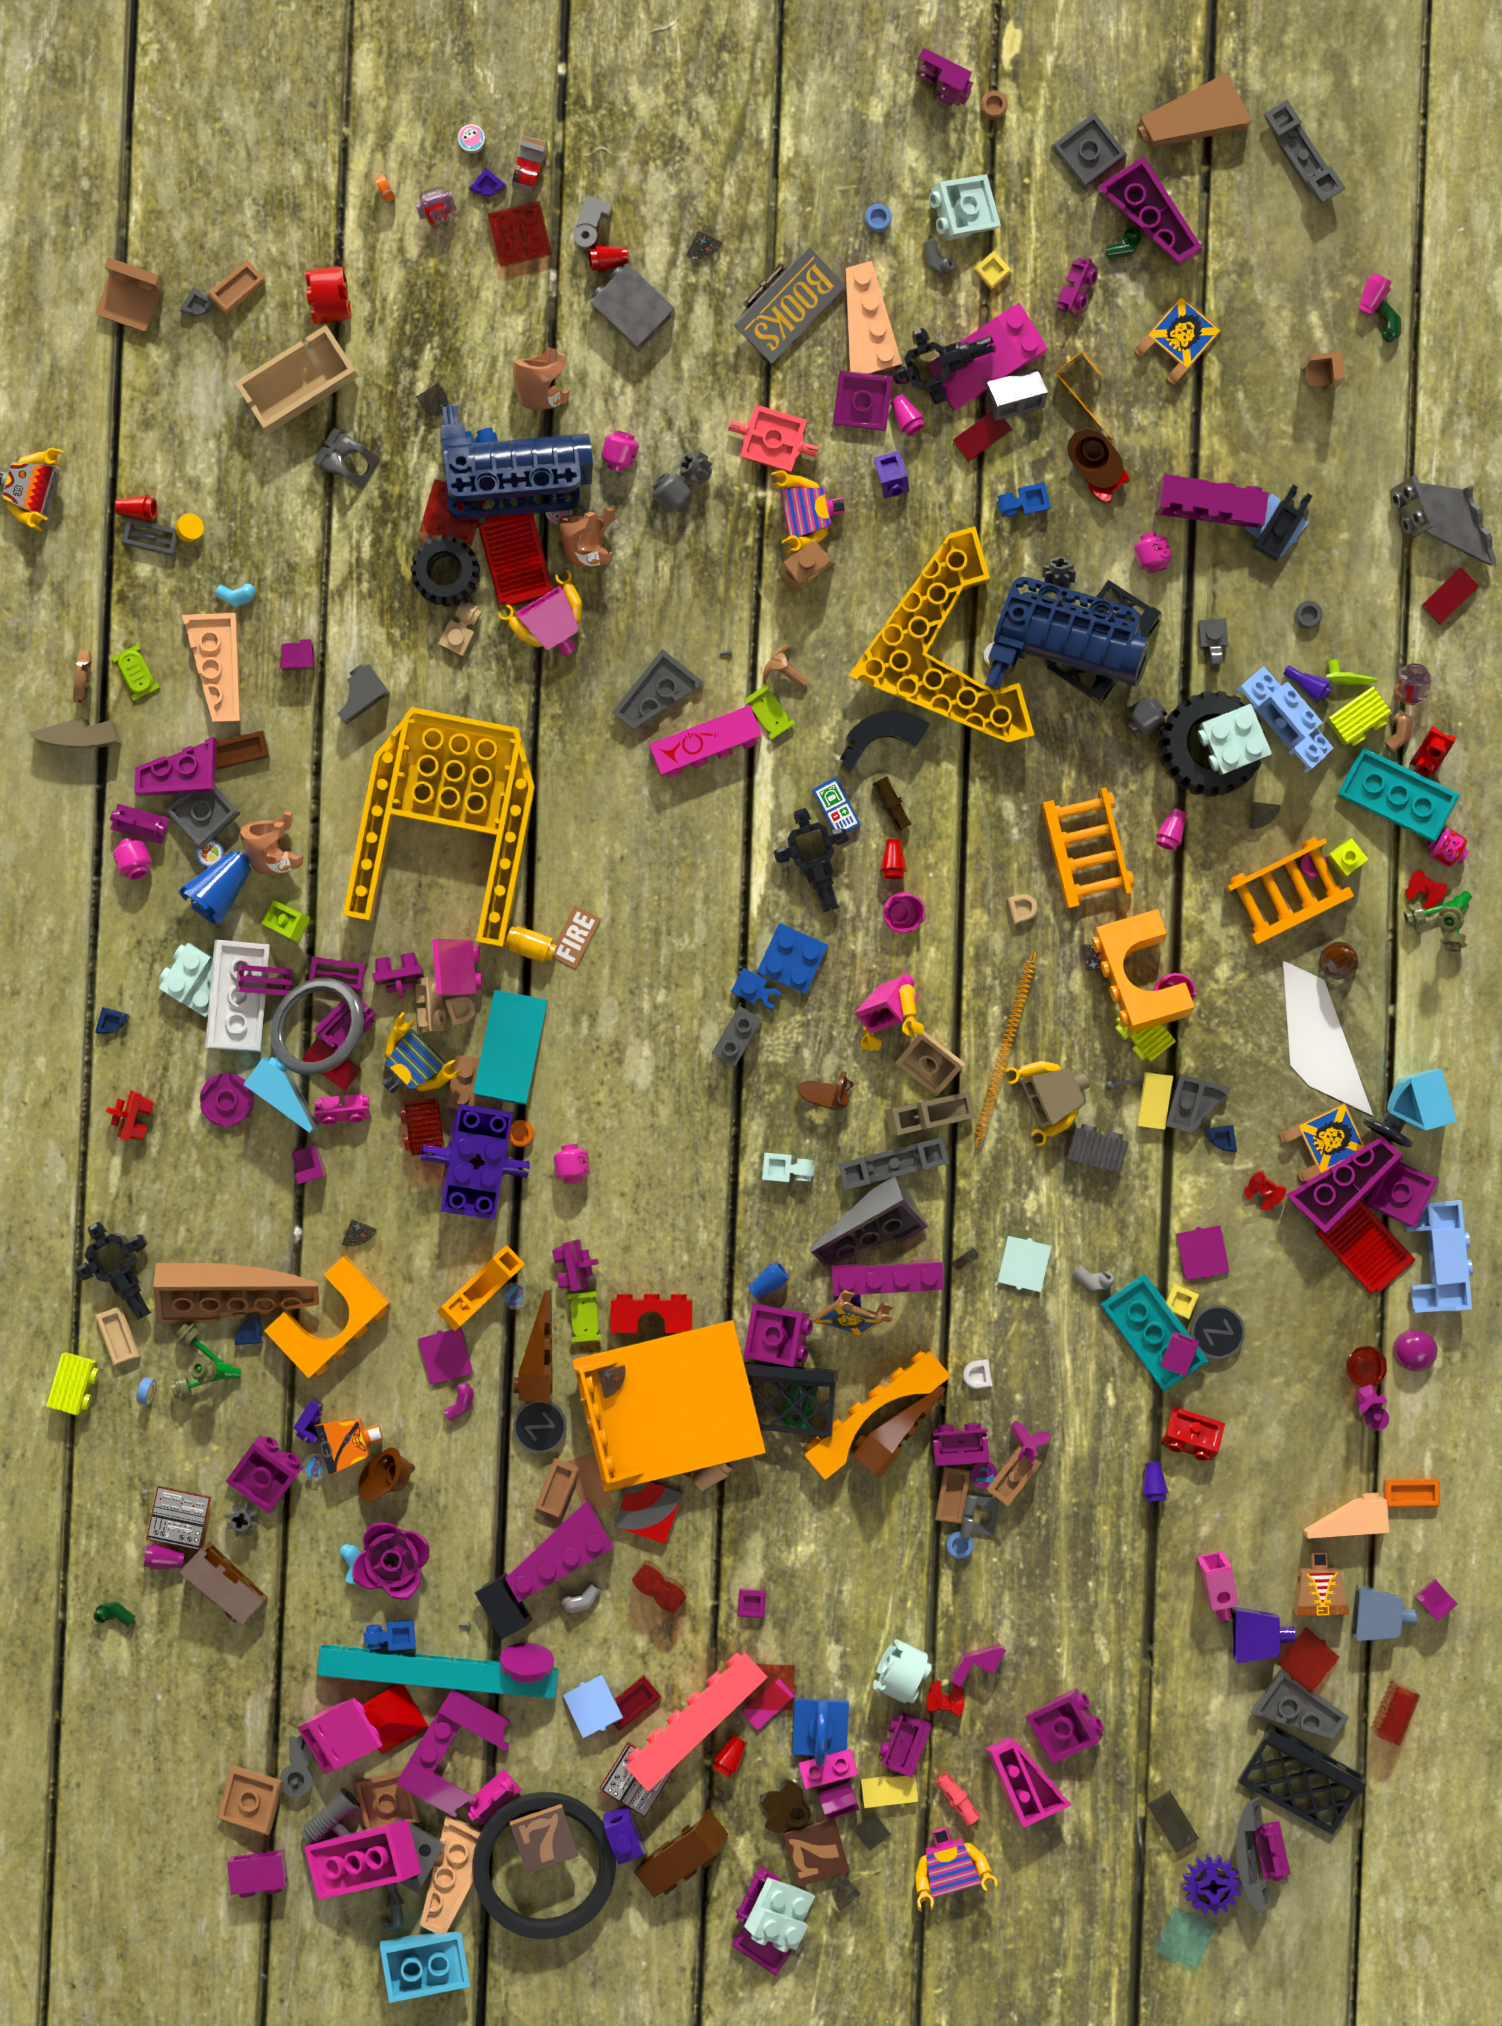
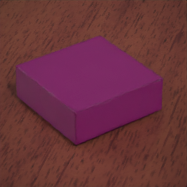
(751, 1603)

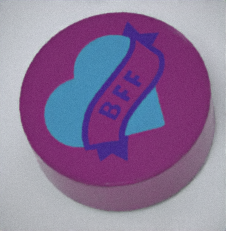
(983, 1474)

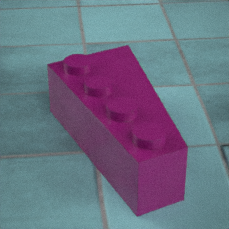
(1149, 208)

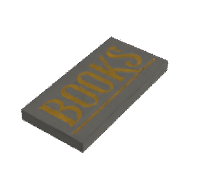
(789, 305)

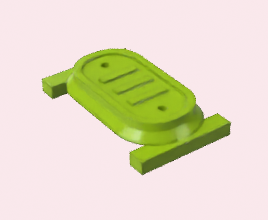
(135, 672)
(769, 711)
(584, 1316)

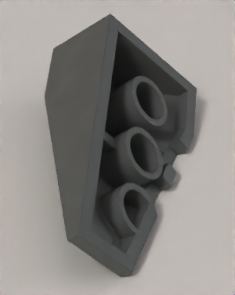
(878, 1217)

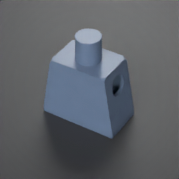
(1379, 1615)

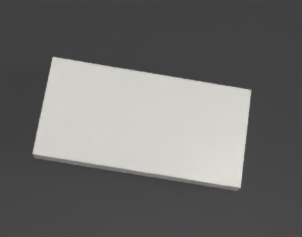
(234, 1016)

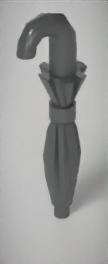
(394, 1902)

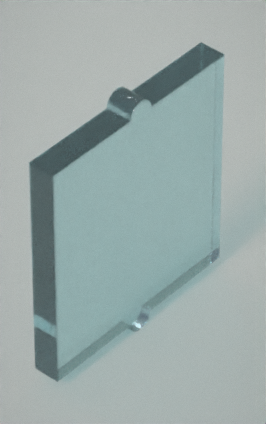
(1185, 1937)

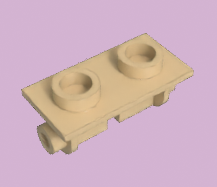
(433, 1016)

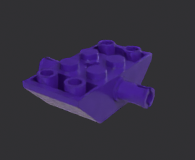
(476, 1189)

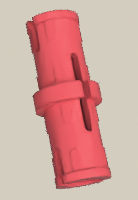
(957, 1798)

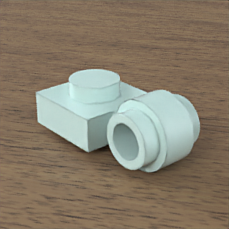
(778, 1168)

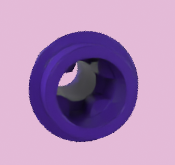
(1154, 1483)

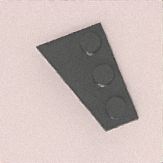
(655, 690)

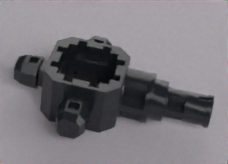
(953, 358)
(817, 870)
(123, 1280)

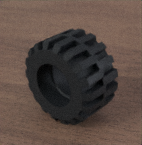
(441, 548)

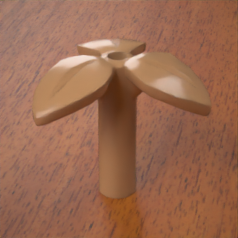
(780, 663)

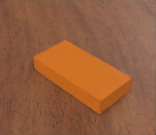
(1412, 1492)

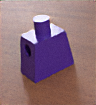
(1258, 1635)
(624, 1834)

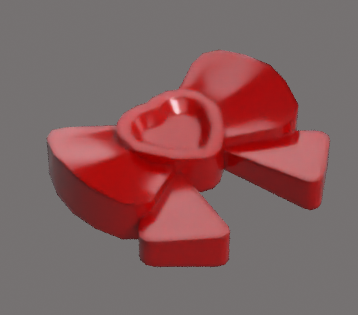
(1105, 494)
(1419, 882)
(1273, 1192)
(937, 1701)

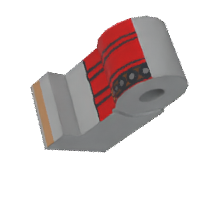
(529, 163)
(589, 222)

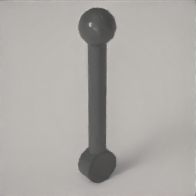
(1111, 1085)

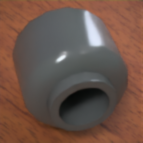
(671, 492)
(1146, 716)

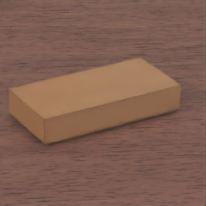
(236, 287)
(557, 1487)
(952, 1494)

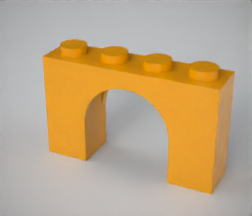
(1138, 1007)
(364, 1304)

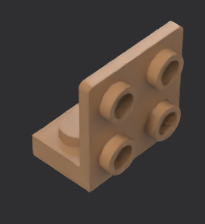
(129, 295)

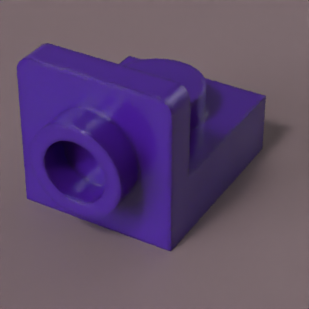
(892, 474)
(309, 1417)

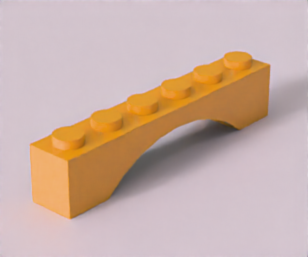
(920, 1377)

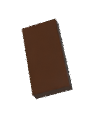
(241, 750)

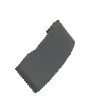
(1302, 153)
(893, 1163)
(1256, 1889)

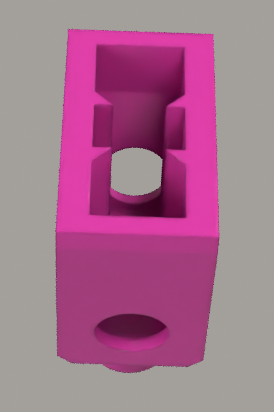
(1218, 1584)

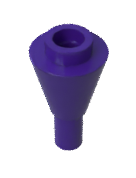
(1313, 685)

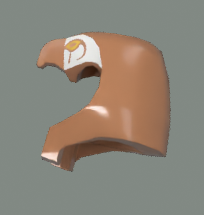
(534, 377)
(583, 538)
(262, 845)

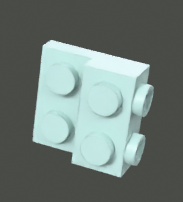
(964, 207)
(1234, 740)
(189, 978)
(779, 1915)

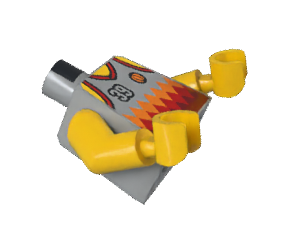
(31, 486)

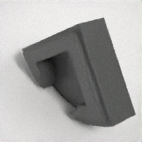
(196, 304)

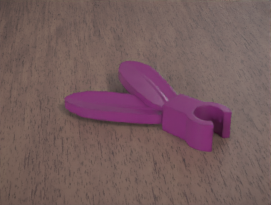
(1029, 1443)

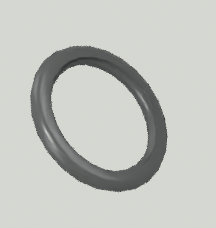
(347, 1047)

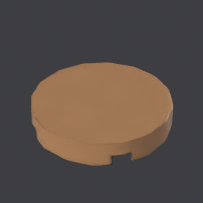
(82, 675)

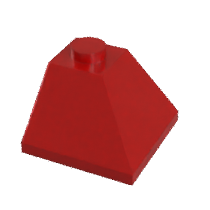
(394, 1716)

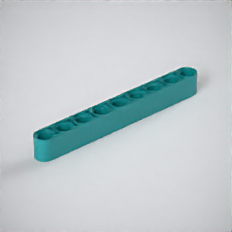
(427, 1671)

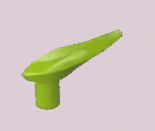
(1346, 678)

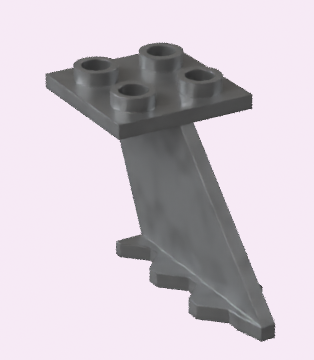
(1445, 515)

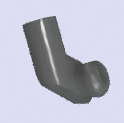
(936, 262)

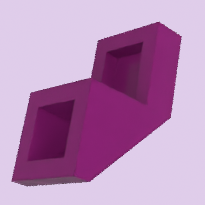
(986, 1658)

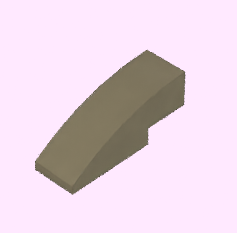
(79, 735)
(929, 1113)

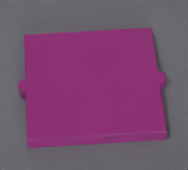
(1202, 1252)
(445, 1355)

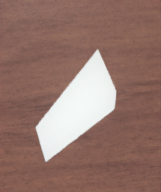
(1317, 1040)

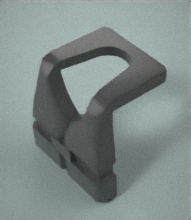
(333, 454)
(968, 1513)

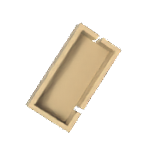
(296, 380)

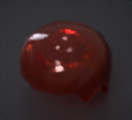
(1366, 1366)

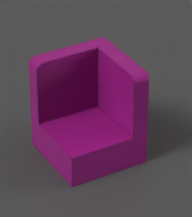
(298, 656)
(308, 1164)
(1179, 1353)
(1435, 1600)

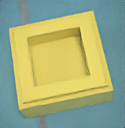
(992, 270)
(1181, 1301)

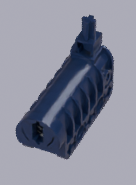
(511, 471)
(1067, 634)

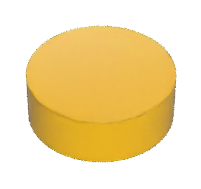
(189, 527)

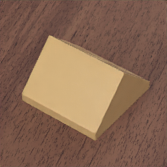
(929, 1063)

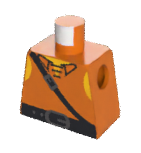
(346, 1442)

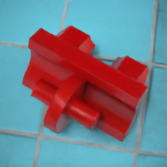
(1431, 752)
(128, 1127)

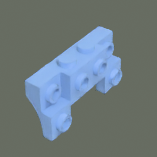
(1287, 716)
(1447, 1259)

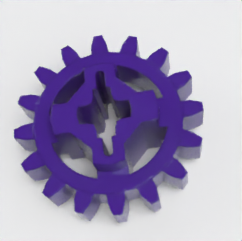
(1200, 1884)

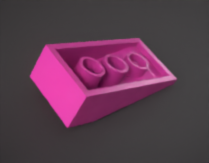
(1016, 347)
(456, 967)
(363, 1860)

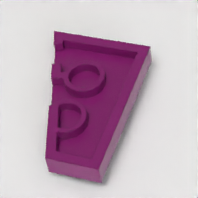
(180, 773)

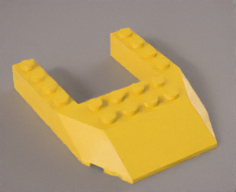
(455, 777)

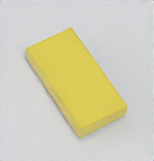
(1154, 1100)
(889, 1790)

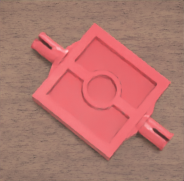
(773, 438)

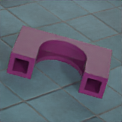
(877, 1279)

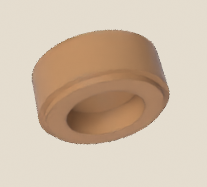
(994, 105)

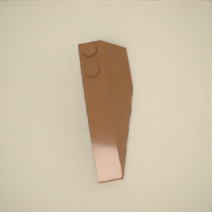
(223, 1290)

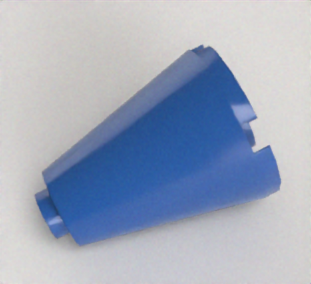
(217, 887)

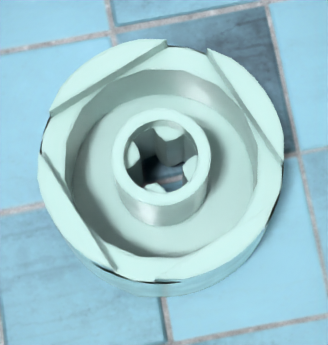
(902, 1672)

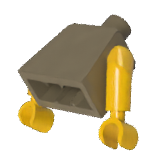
(1052, 1095)

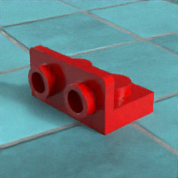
(1193, 1434)

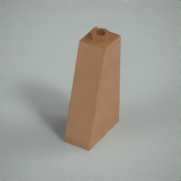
(1196, 115)

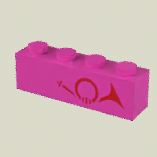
(706, 741)

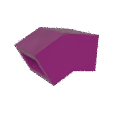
(838, 1799)

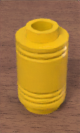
(530, 944)

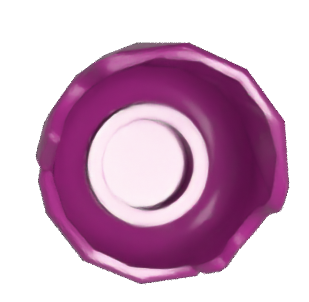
(1415, 1350)

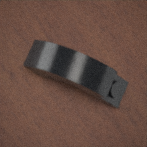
(892, 724)

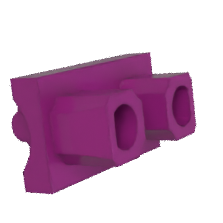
(409, 970)
(577, 1263)
(1372, 1408)

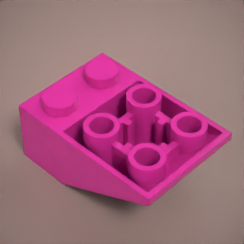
(339, 1735)

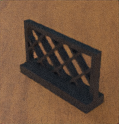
(1103, 685)
(800, 1376)
(1317, 1762)

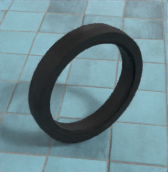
(559, 1925)

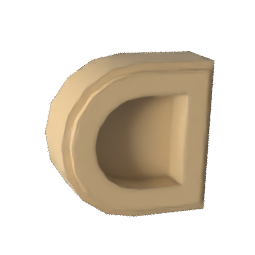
(1022, 907)
(460, 1009)

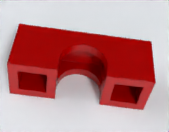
(627, 1310)

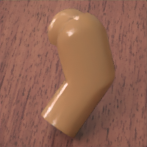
(1403, 731)

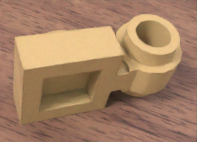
(458, 636)

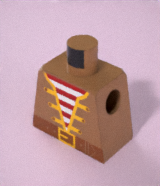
(805, 566)
(1320, 1589)

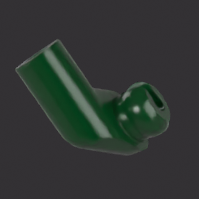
(1127, 245)
(1393, 322)
(113, 1611)

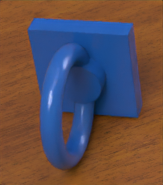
(820, 1728)

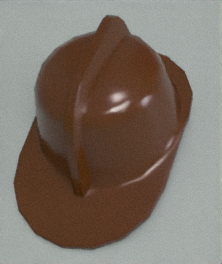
(1095, 457)
(384, 1474)

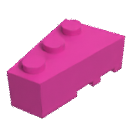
(1024, 1785)

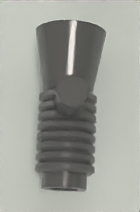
(329, 1817)

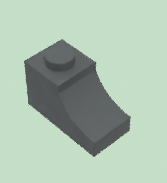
(365, 691)

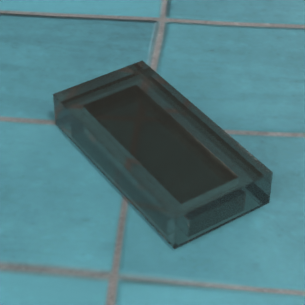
(1173, 1821)

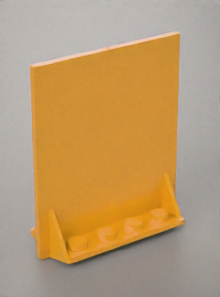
(677, 1409)

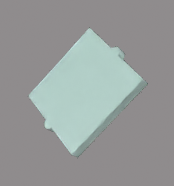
(1024, 1263)

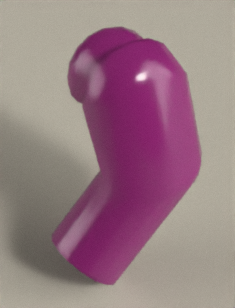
(463, 1404)

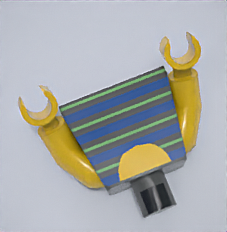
(414, 1061)

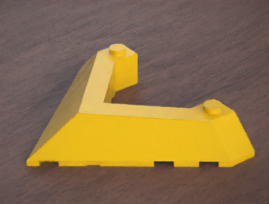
(900, 658)

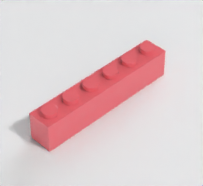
(695, 1721)

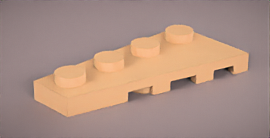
(869, 329)
(217, 661)
(450, 1876)

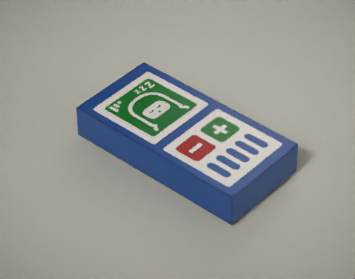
(836, 805)

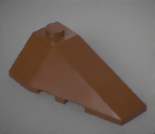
(536, 1369)
(883, 1442)

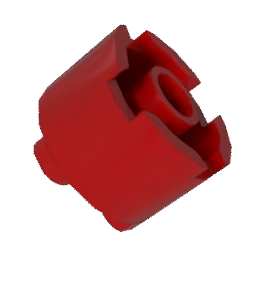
(328, 295)

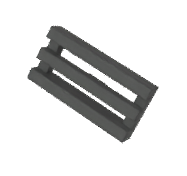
(172, 542)

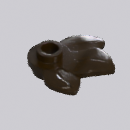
(781, 1805)

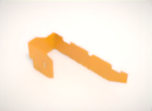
(1057, 373)

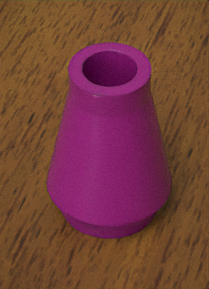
(160, 1557)

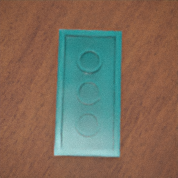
(1398, 795)
(510, 1047)
(1147, 1326)

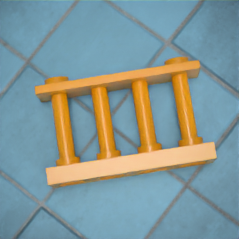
(1061, 840)
(1310, 905)

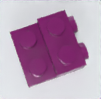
(951, 79)
(778, 1335)
(265, 1473)
(1066, 1725)

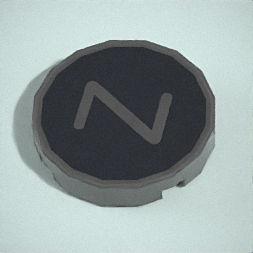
(1218, 1331)
(540, 1426)

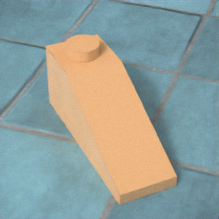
(1357, 1517)

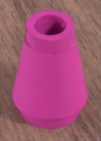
(1374, 293)
(907, 415)
(1172, 830)

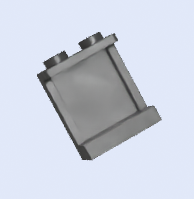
(632, 306)

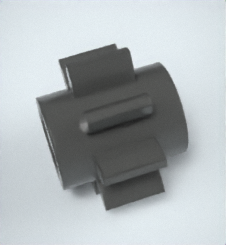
(695, 468)
(1059, 572)
(235, 1523)

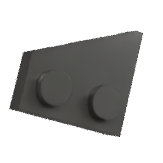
(1192, 1102)

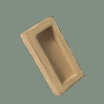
(117, 1335)

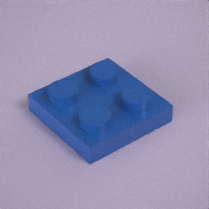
(792, 958)

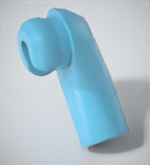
(237, 597)
(349, 1553)

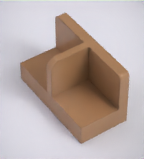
(1324, 370)
(1012, 1477)

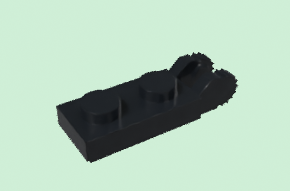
(1281, 525)

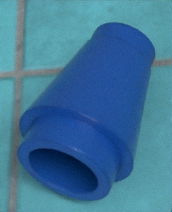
(769, 1280)

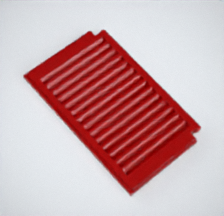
(515, 558)
(1367, 1248)

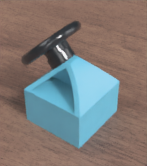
(1418, 1102)

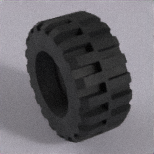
(1175, 751)

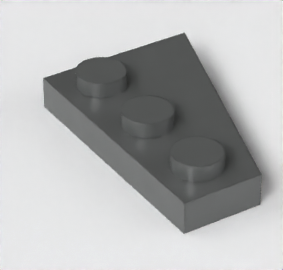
(1293, 1705)

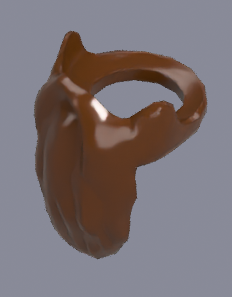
(1339, 961)
(827, 1094)

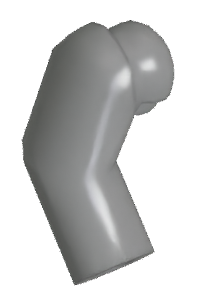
(1094, 1282)
(580, 1603)

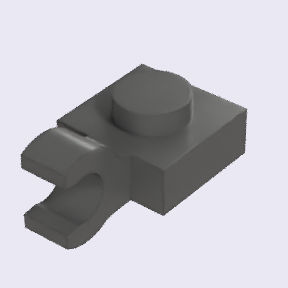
(1213, 636)

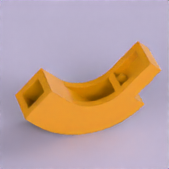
(480, 1288)

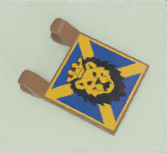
(1182, 335)
(1328, 1139)
(850, 1318)

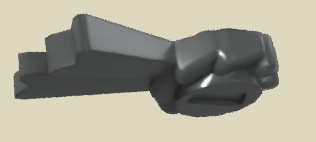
(297, 1776)

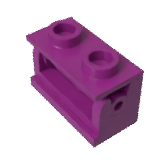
(337, 1024)
(960, 1445)
(905, 1743)
(257, 1873)

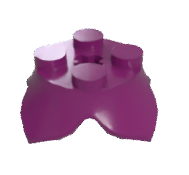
(373, 1571)

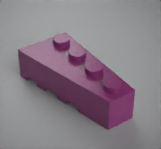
(1211, 501)
(1339, 1189)
(564, 1550)

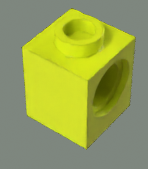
(1346, 858)

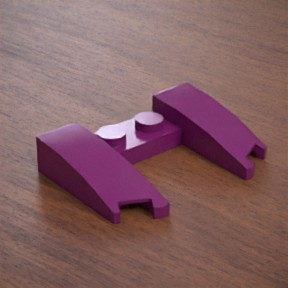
(419, 1772)

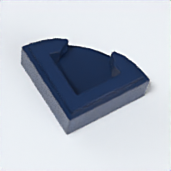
(110, 1021)
(1223, 1137)
(250, 1332)

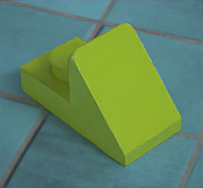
(286, 921)

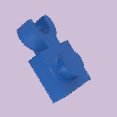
(751, 987)

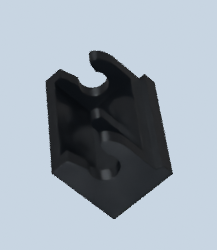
(503, 1607)

